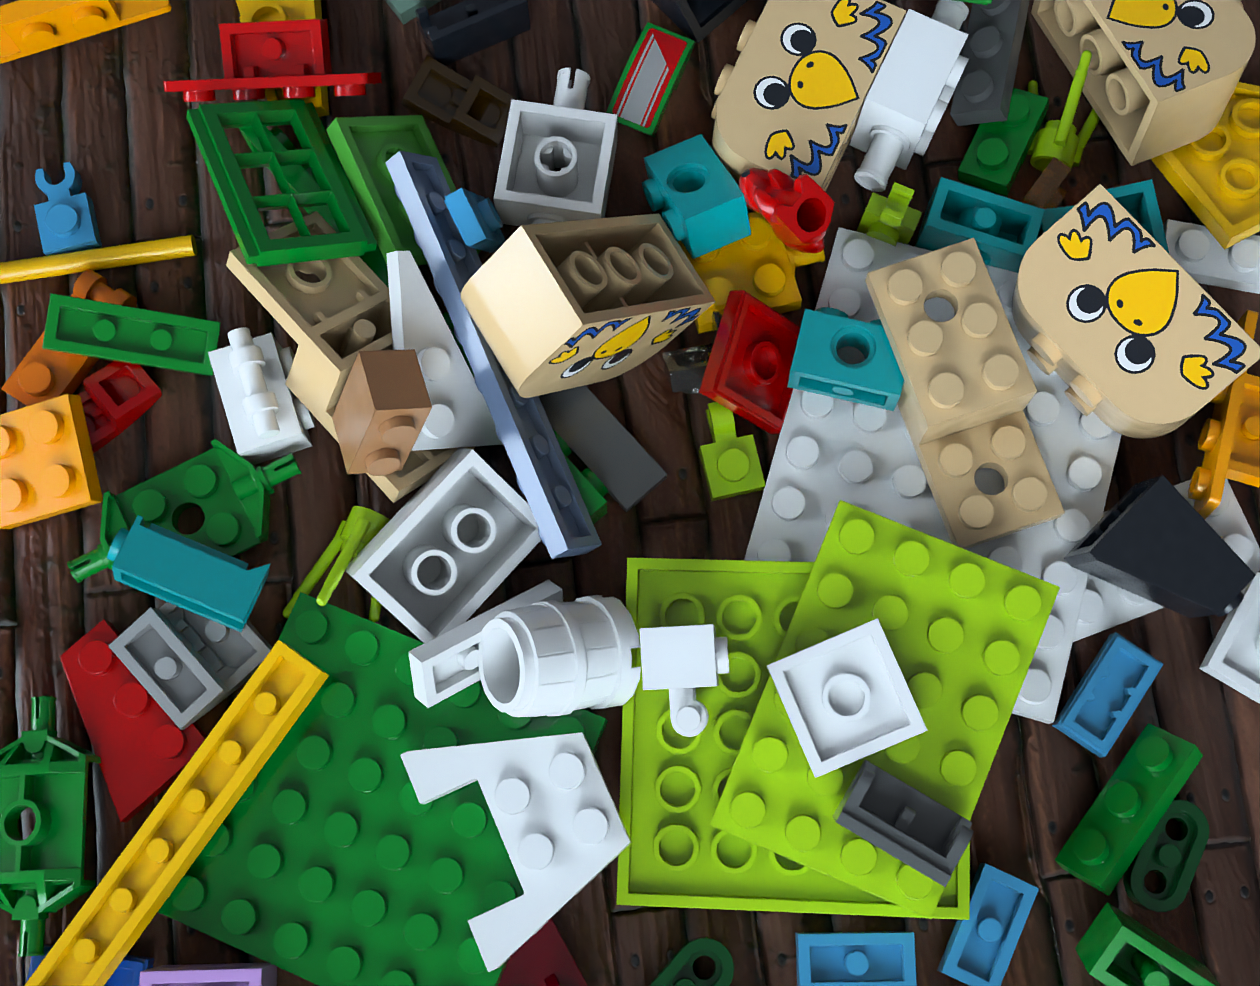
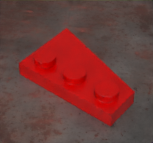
(126, 726)

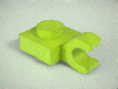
(890, 217)
(730, 461)

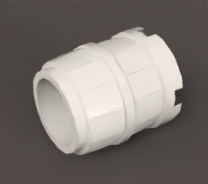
(559, 657)

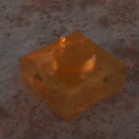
(1046, 190)

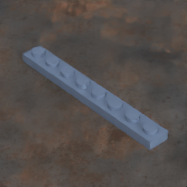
(518, 421)

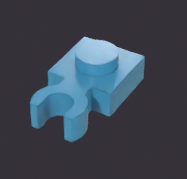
(68, 218)

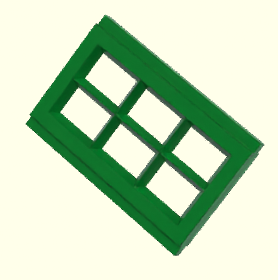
(243, 209)

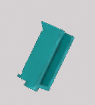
(186, 573)

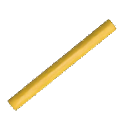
(97, 259)

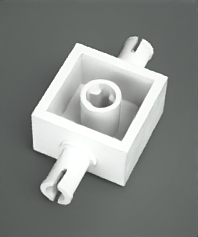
(910, 92)
(550, 138)

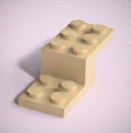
(331, 325)
(964, 393)

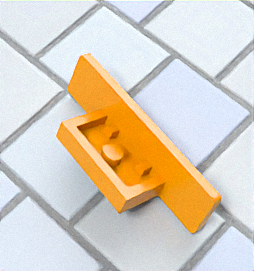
(46, 24)
(1230, 437)

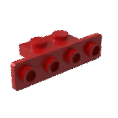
(274, 56)

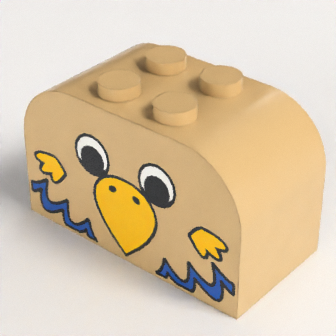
(1155, 65)
(800, 85)
(583, 300)
(1124, 322)

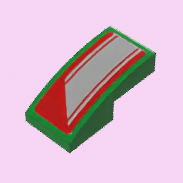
(650, 78)

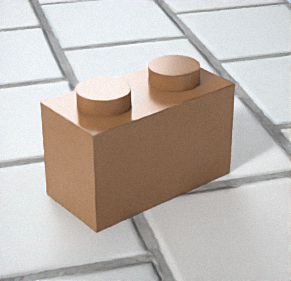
(381, 411)

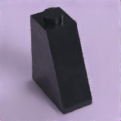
(1163, 553)

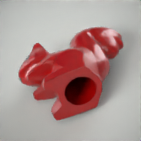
(794, 209)

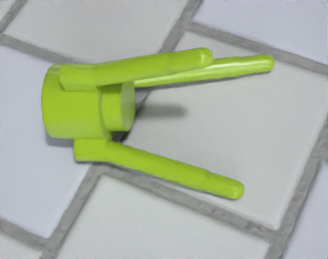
(1059, 136)
(350, 539)

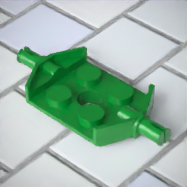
(218, 481)
(47, 866)

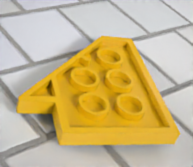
(1222, 170)

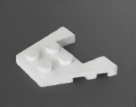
(549, 815)

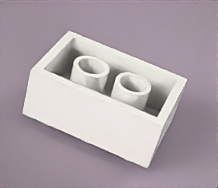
(447, 547)

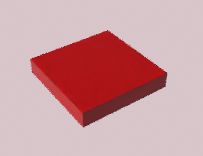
(752, 362)

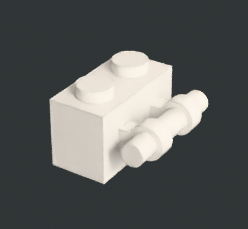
(258, 405)
(680, 661)

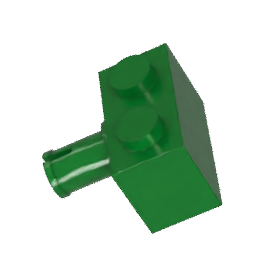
(1129, 954)

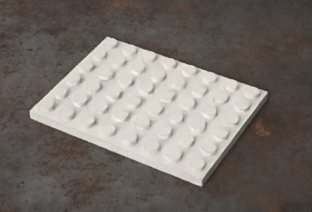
(867, 459)

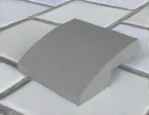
(188, 659)

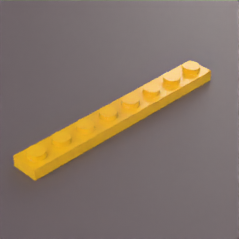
(182, 822)

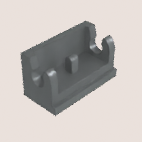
(904, 822)

